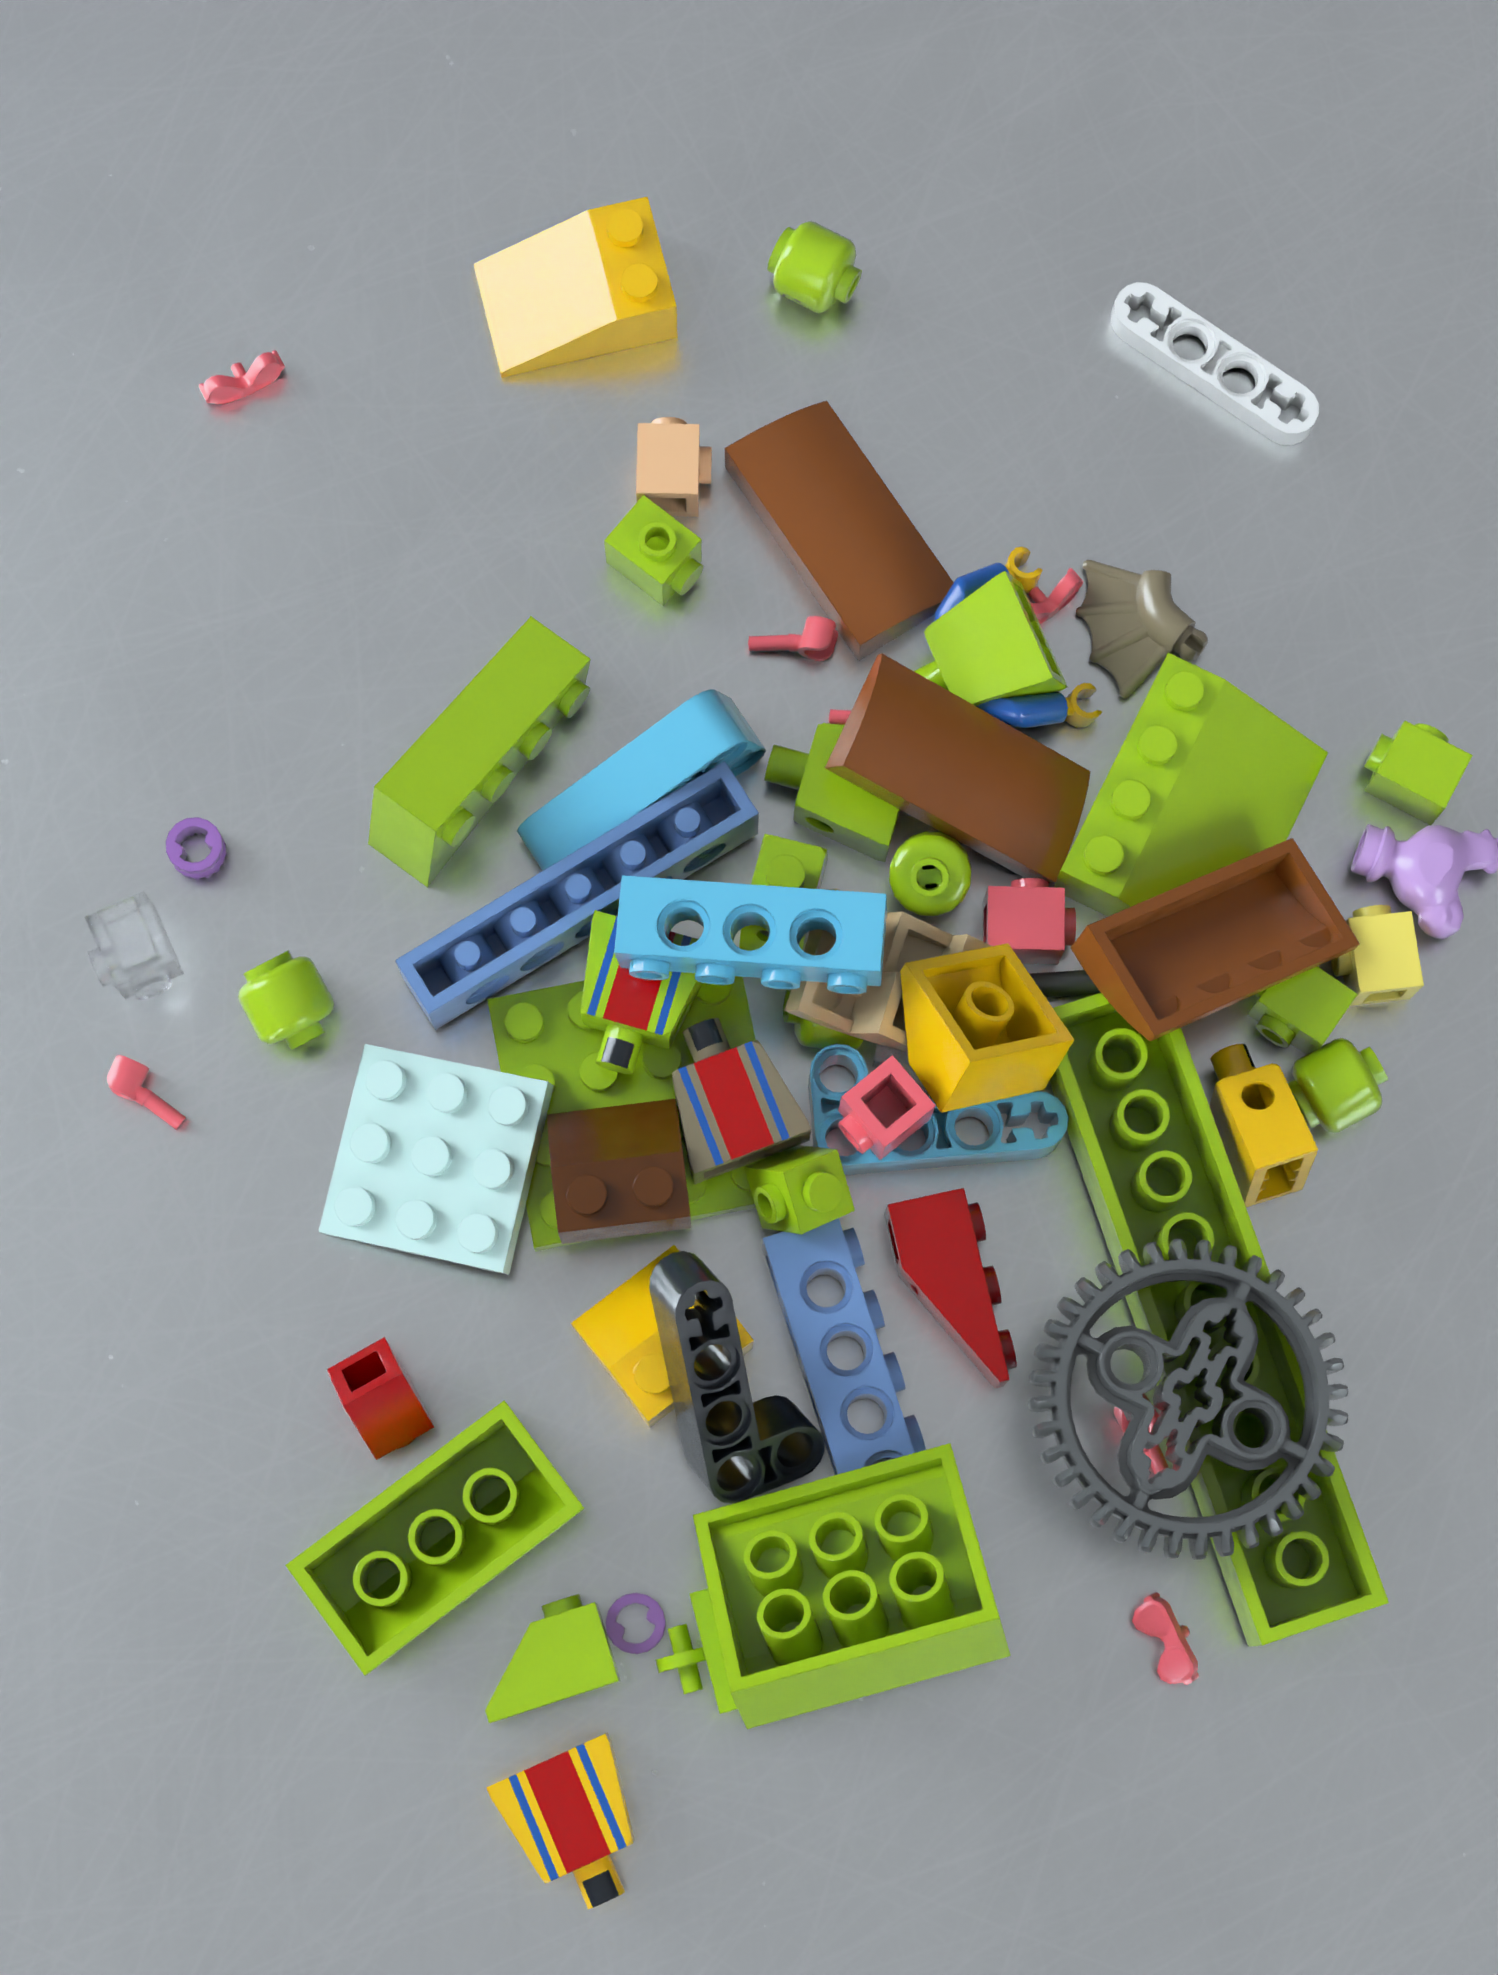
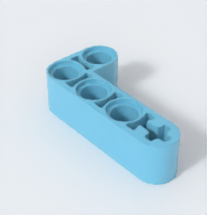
(642, 773)
(941, 1144)

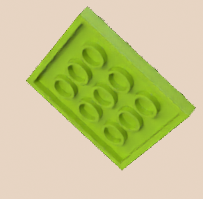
(545, 1039)

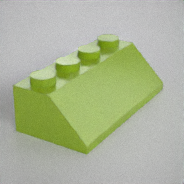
(434, 1537)

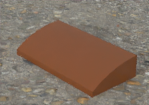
(839, 526)
(961, 771)
(1214, 941)

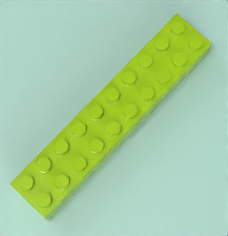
(1163, 1177)

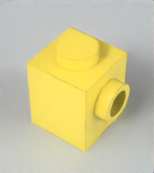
(1386, 960)

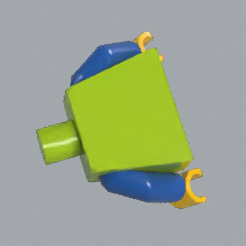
(996, 651)

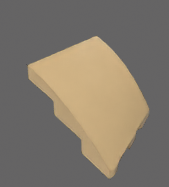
(880, 1010)

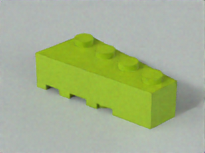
(475, 750)

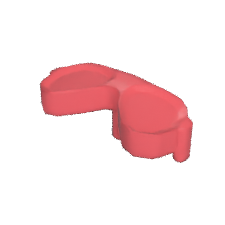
(226, 389)
(1059, 598)
(1158, 1620)

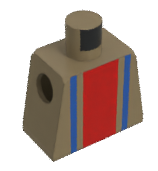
(732, 1104)

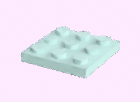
(436, 1158)

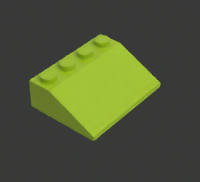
(1189, 791)
(848, 1586)

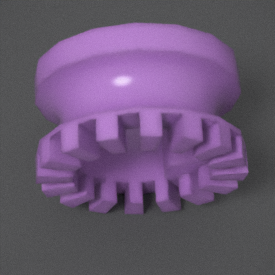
(213, 839)
(654, 1615)

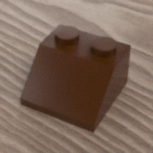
(618, 1171)

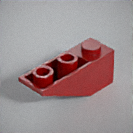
(942, 1266)

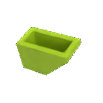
(555, 1660)

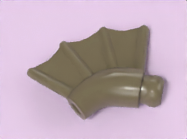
(1135, 623)

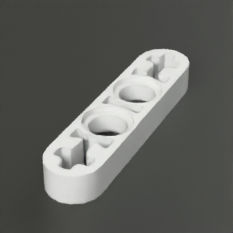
(1221, 355)

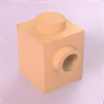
(672, 465)

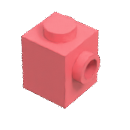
(1029, 919)
(884, 1109)

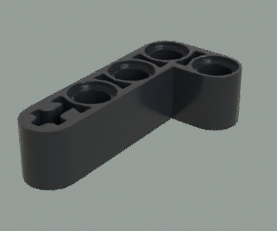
(725, 1437)

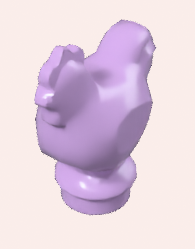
(1426, 870)

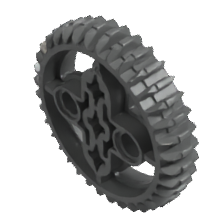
(1222, 1444)

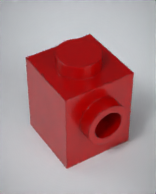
(380, 1398)

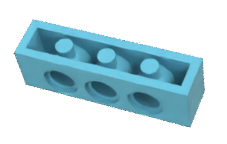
(655, 905)

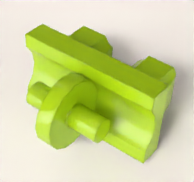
(686, 1658)

